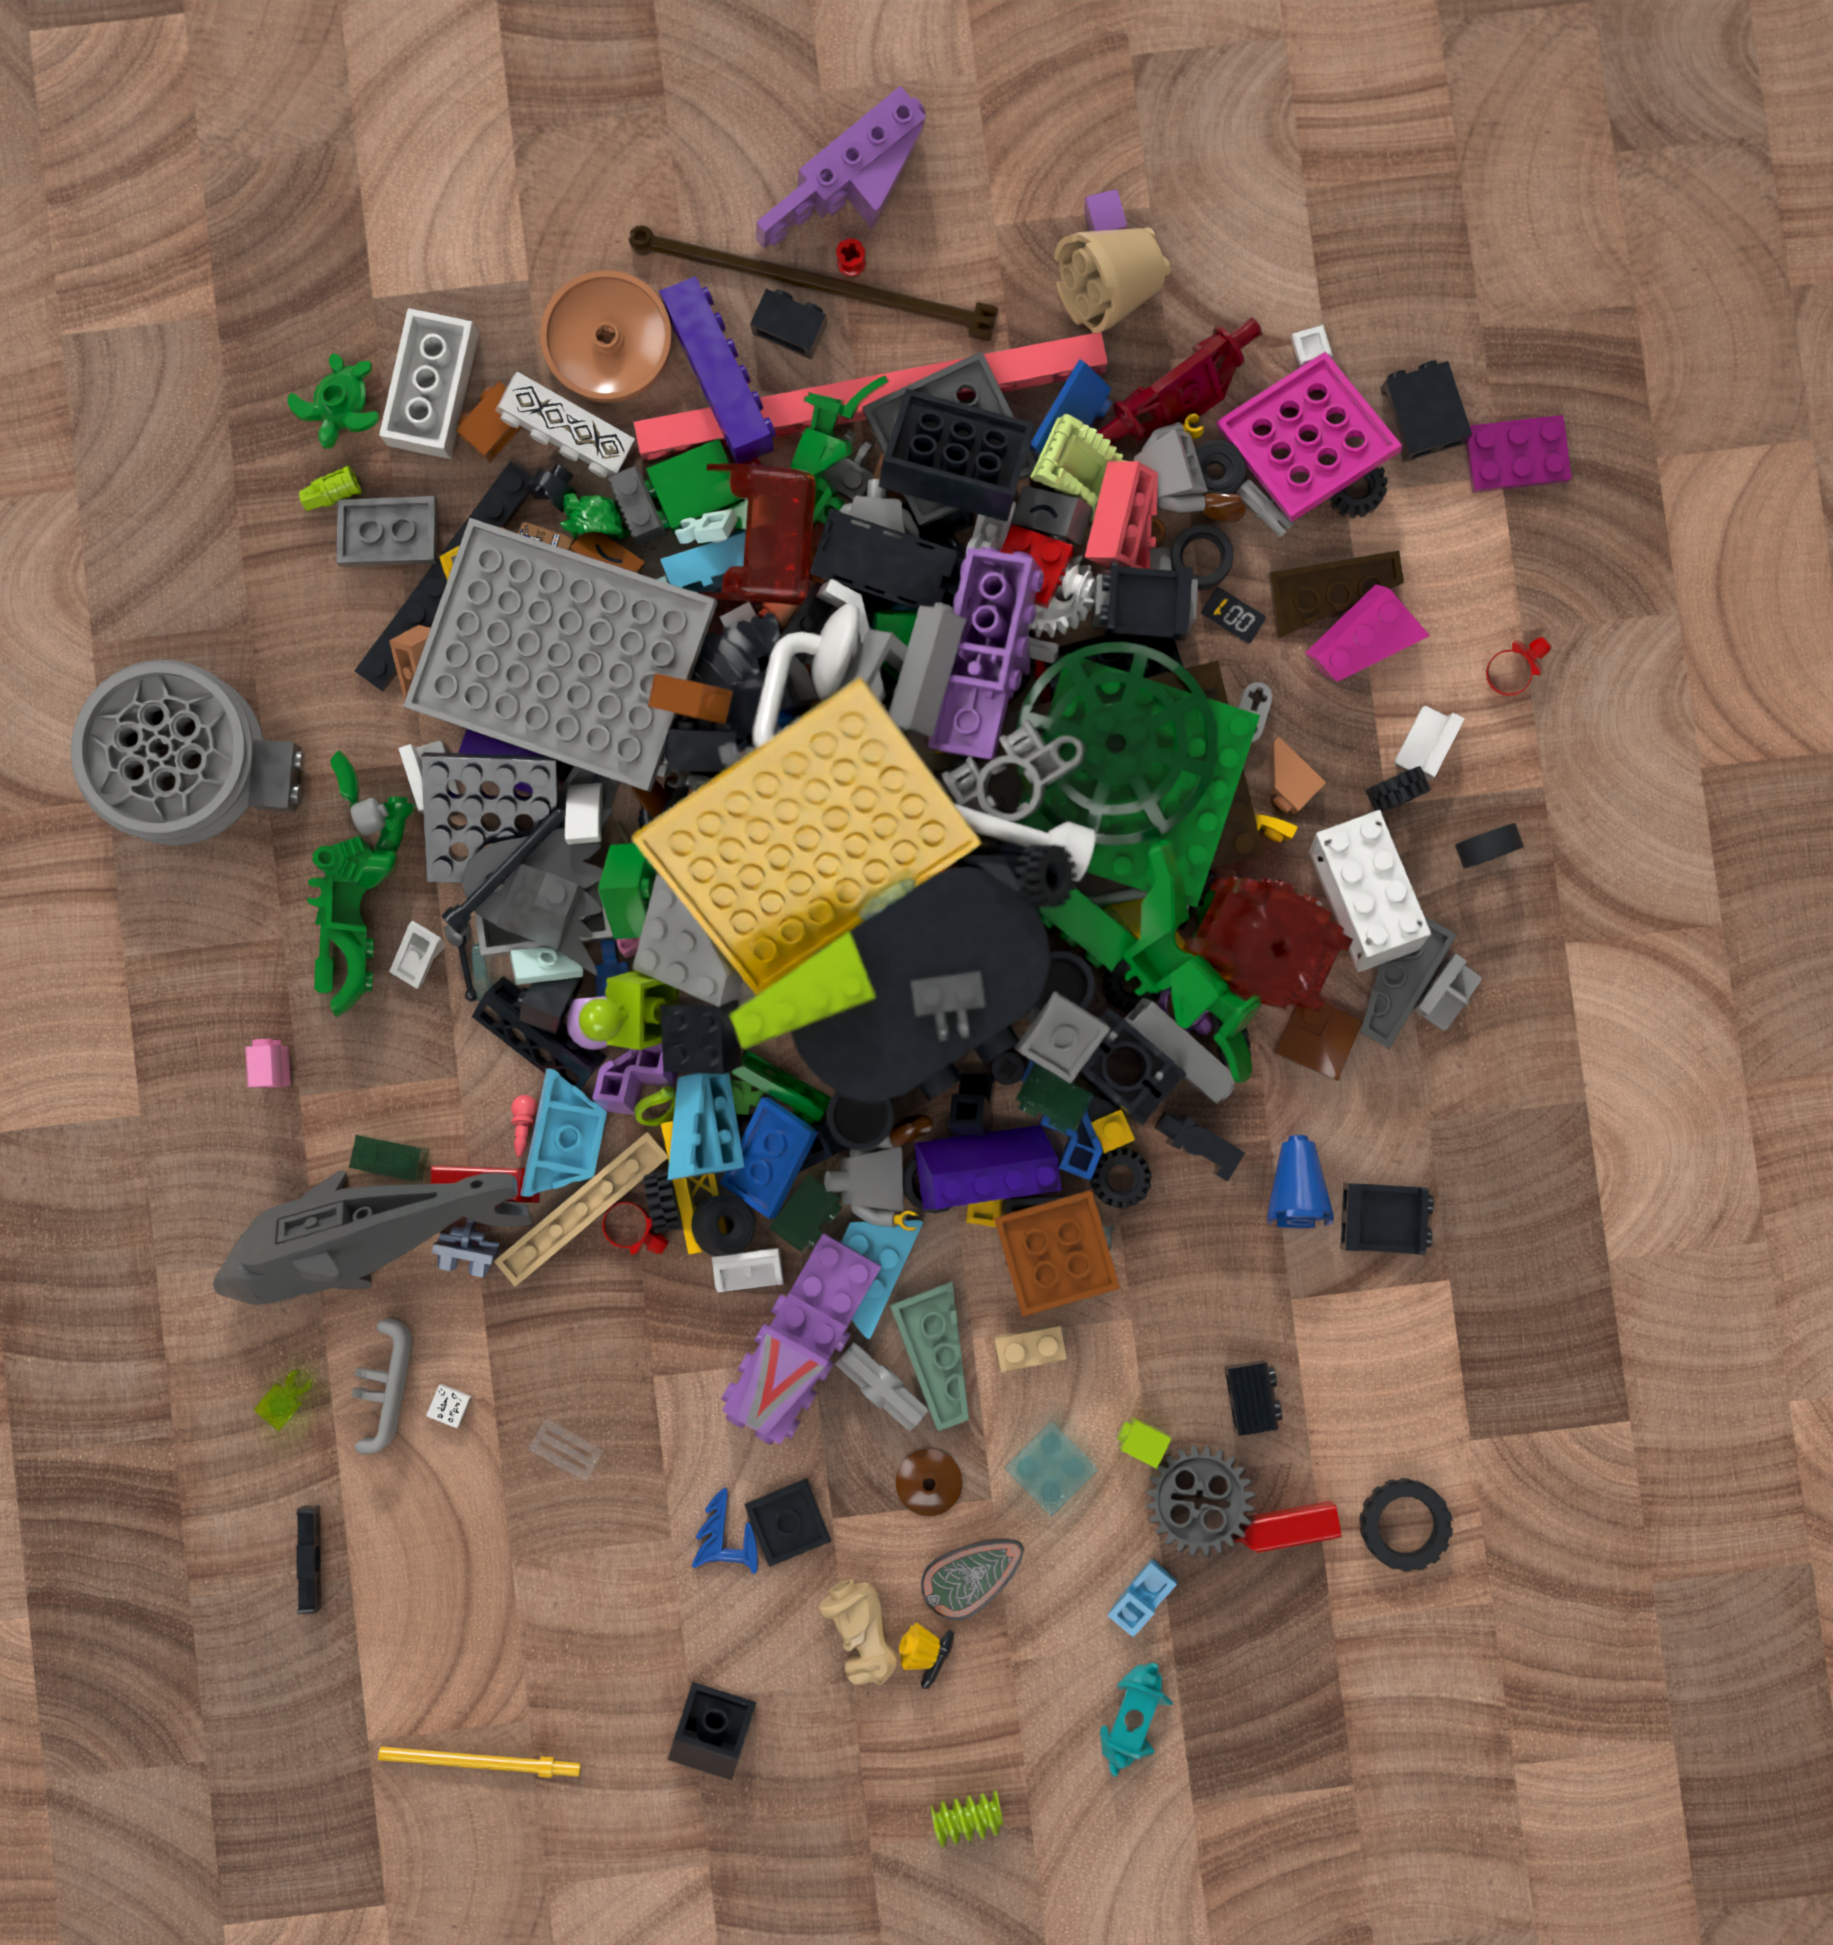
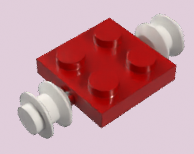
(1051, 556)

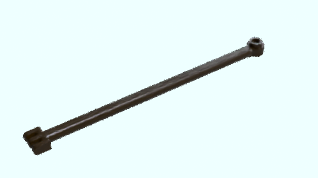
(818, 282)

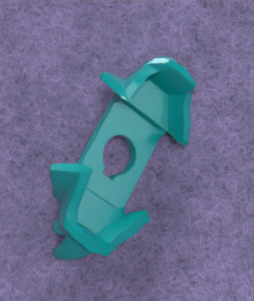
(1142, 1693)

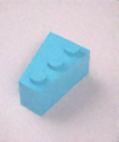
(705, 566)
(704, 1127)

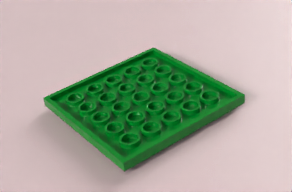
(1193, 838)

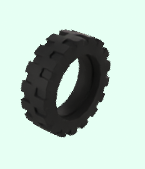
(1435, 1544)

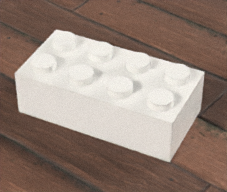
(429, 383)

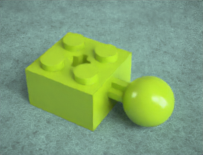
(629, 1013)

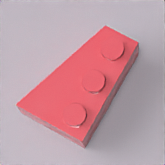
(1124, 516)

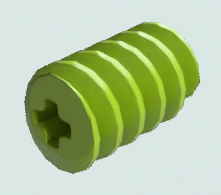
(967, 1819)

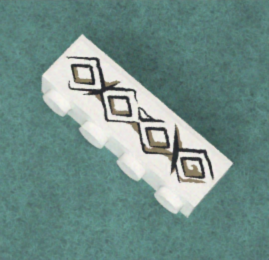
(564, 425)

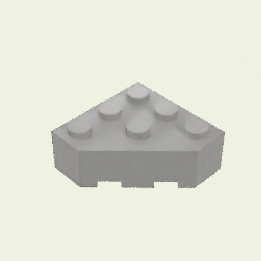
(681, 952)

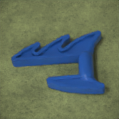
(713, 1549)

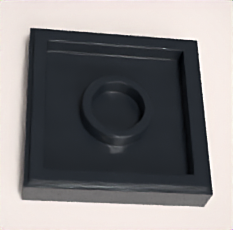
(788, 1522)

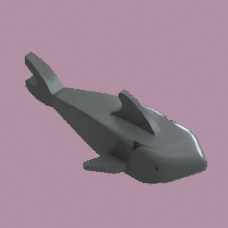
(345, 1234)

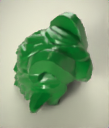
(592, 515)

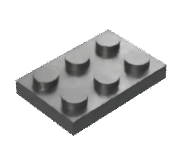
(387, 531)

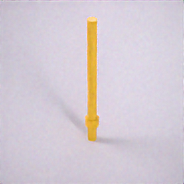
(545, 1766)

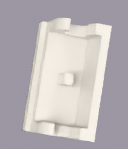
(748, 1270)

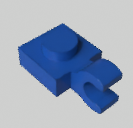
(610, 967)

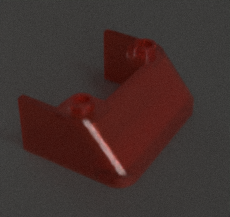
(775, 535)

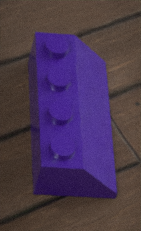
(986, 1167)

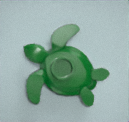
(337, 402)

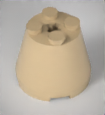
(1108, 274)

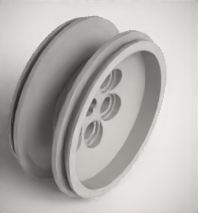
(203, 798)

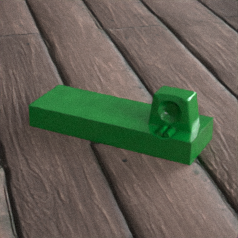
(806, 1100)

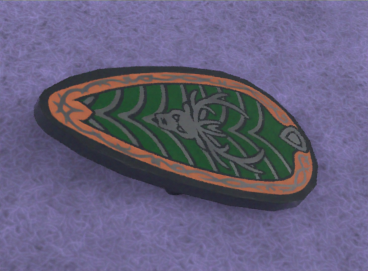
(970, 1576)

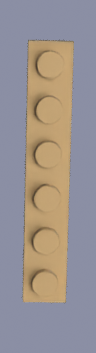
(581, 1209)

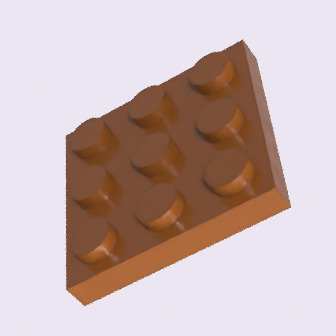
(1056, 1253)

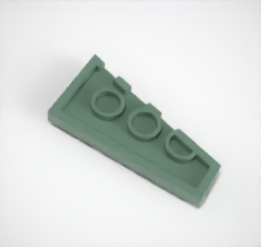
(933, 1345)

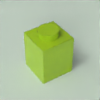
(1143, 1441)

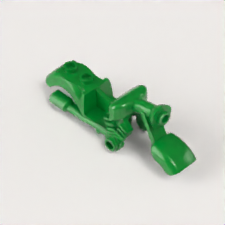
(349, 872)

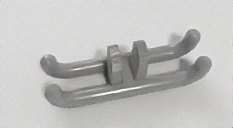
(394, 1389)

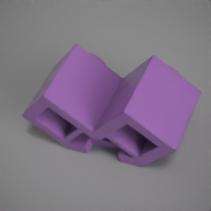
(622, 1080)

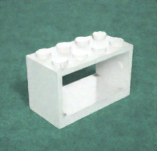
(1369, 890)

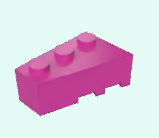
(1366, 635)

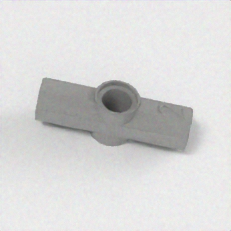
(882, 1386)

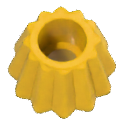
(918, 1648)

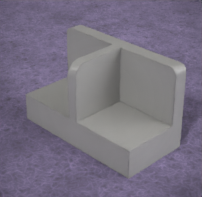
(1447, 992)

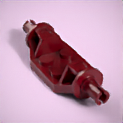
(1186, 389)

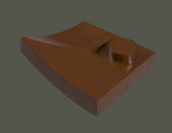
(1319, 1039)

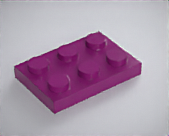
(1518, 454)

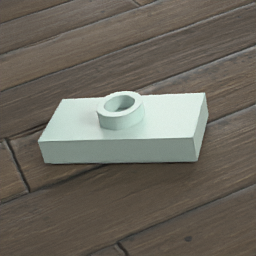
(542, 965)

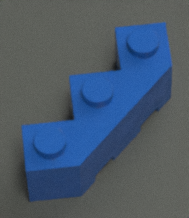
(1082, 1147)

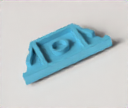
(563, 1137)
(889, 1249)

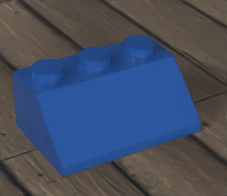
(1082, 397)

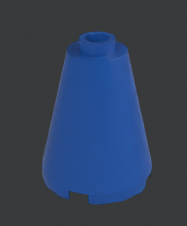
(1299, 1187)

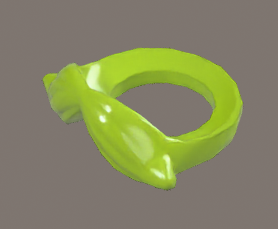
(664, 1095)

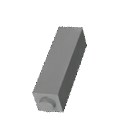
(926, 669)
(1202, 1068)

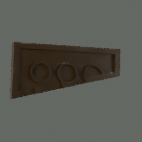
(1320, 590)

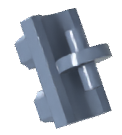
(467, 1245)

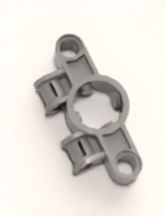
(1041, 763)

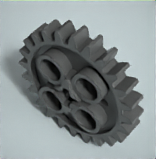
(1196, 1531)

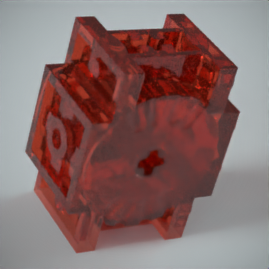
(1269, 941)

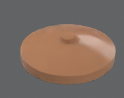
(606, 336)

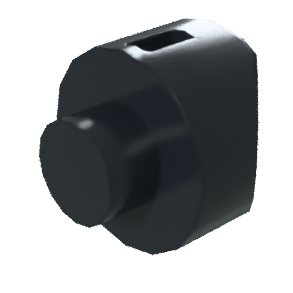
(551, 485)

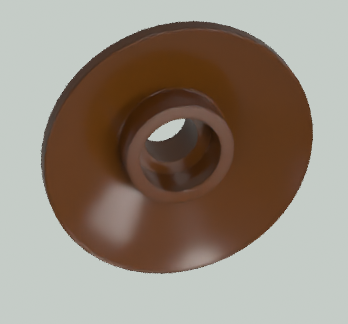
(924, 1465)

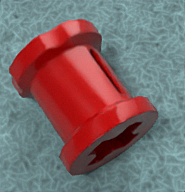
(844, 251)

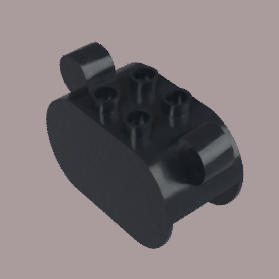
(939, 929)

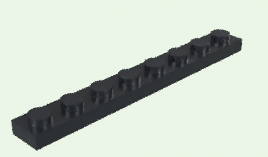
(420, 608)

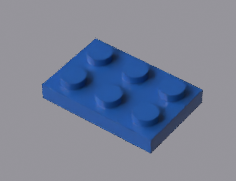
(772, 1157)

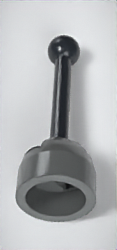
(460, 941)

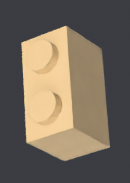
(1030, 1347)

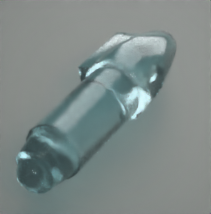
(886, 898)
(481, 981)

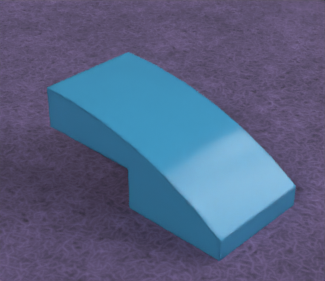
(1142, 1597)

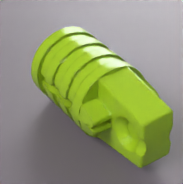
(329, 489)

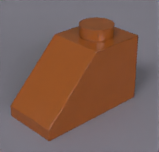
(690, 698)

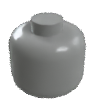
(369, 816)

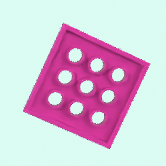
(1323, 480)

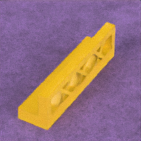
(685, 1195)

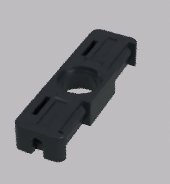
(309, 1559)

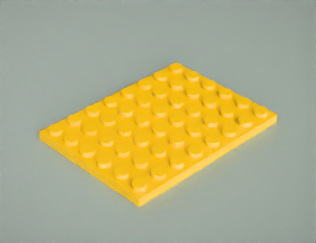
(806, 835)

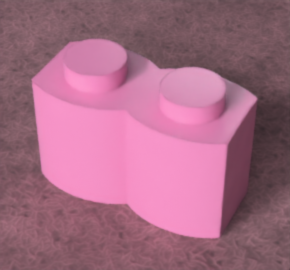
(267, 1064)

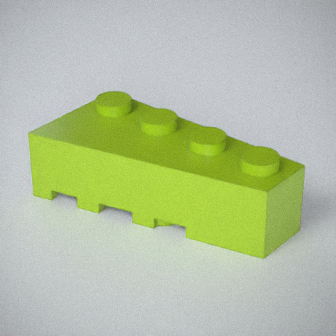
(811, 992)

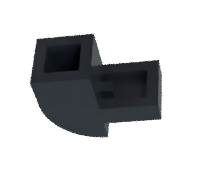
(972, 1106)

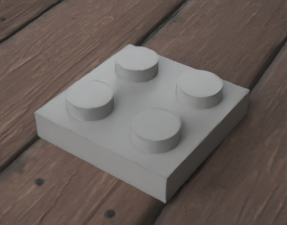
(1062, 1037)

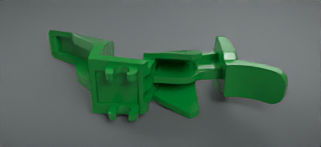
(821, 449)
(1192, 979)

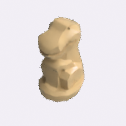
(859, 1620)

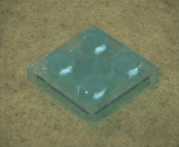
(1051, 1468)

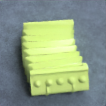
(1075, 460)

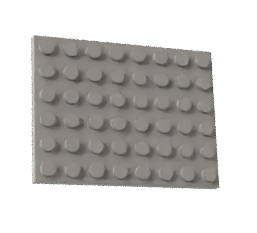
(558, 653)

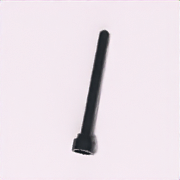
(460, 915)

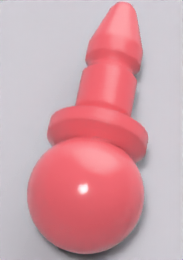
(523, 1109)

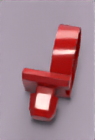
(1538, 649)
(656, 1242)

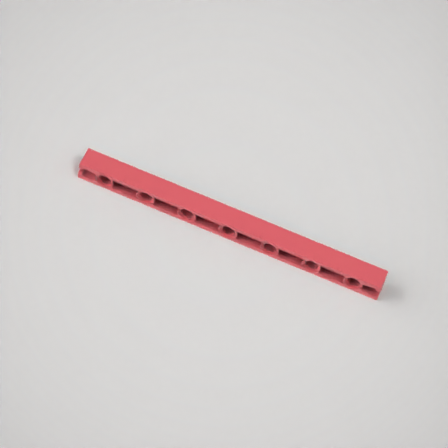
(789, 414)

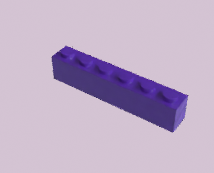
(717, 371)

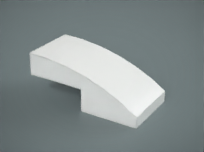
(583, 813)

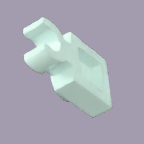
(711, 527)

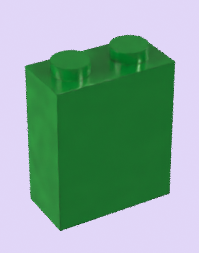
(688, 488)

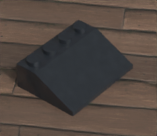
(956, 455)

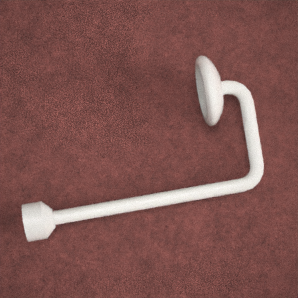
(830, 661)

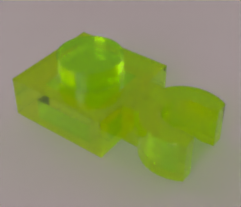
(281, 1402)

